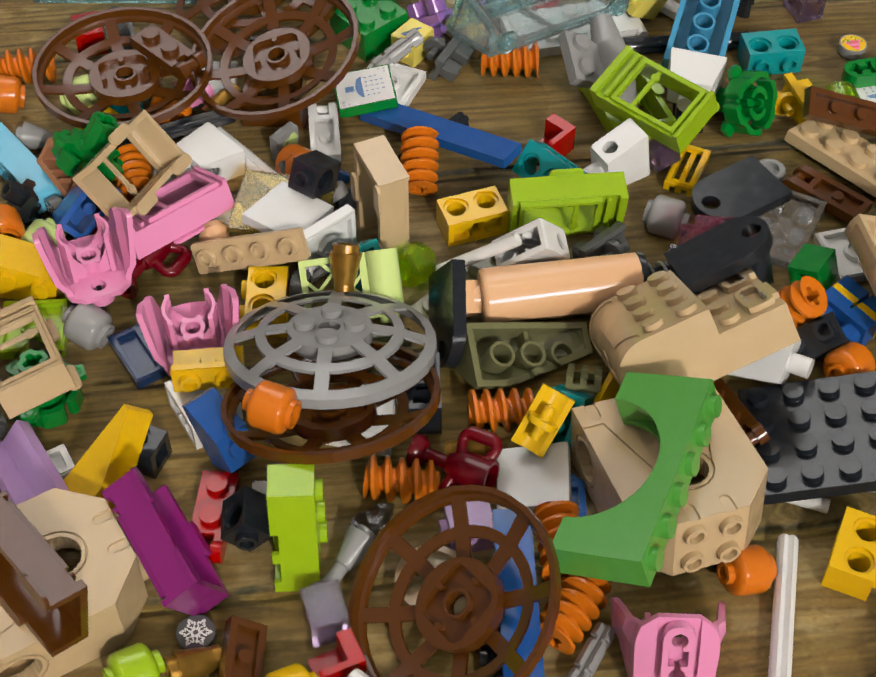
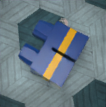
(853, 310)

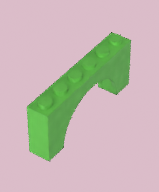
(631, 538)

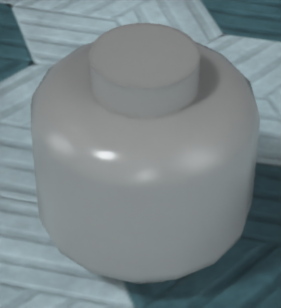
(665, 215)
(87, 326)

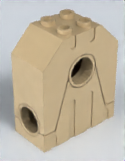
(722, 498)
(101, 555)

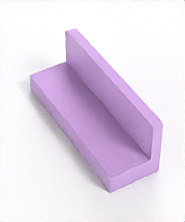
(26, 465)

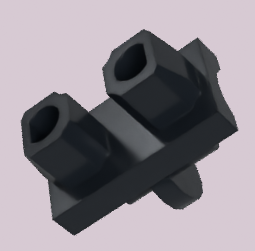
(22, 199)
(821, 336)

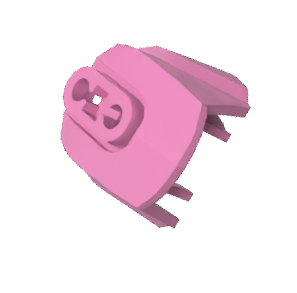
(92, 259)
(188, 324)
(652, 649)

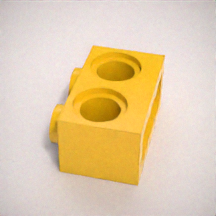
(472, 216)
(262, 287)
(852, 552)

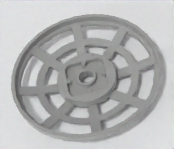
(331, 335)

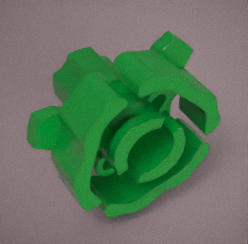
(745, 102)
(77, 148)
(55, 413)

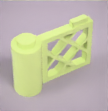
(377, 274)

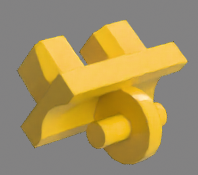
(791, 98)
(543, 420)

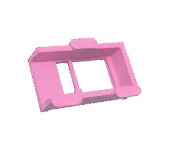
(181, 210)

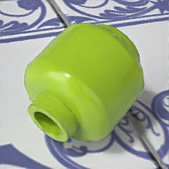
(134, 662)

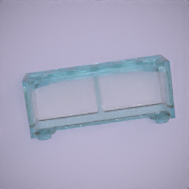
(505, 25)

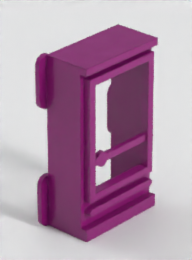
(166, 545)

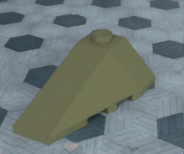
(514, 352)

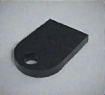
(739, 191)
(720, 252)
(448, 311)

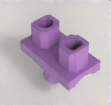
(437, 12)

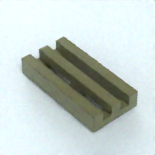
(583, 375)

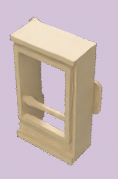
(154, 146)
(381, 191)
(42, 380)

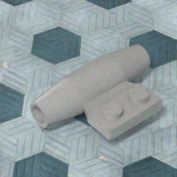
(588, 58)

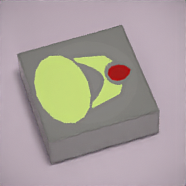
(284, 136)

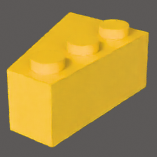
(23, 271)

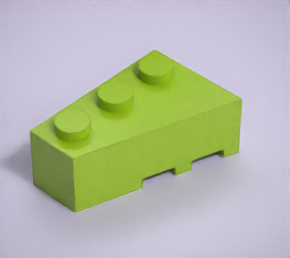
(296, 523)

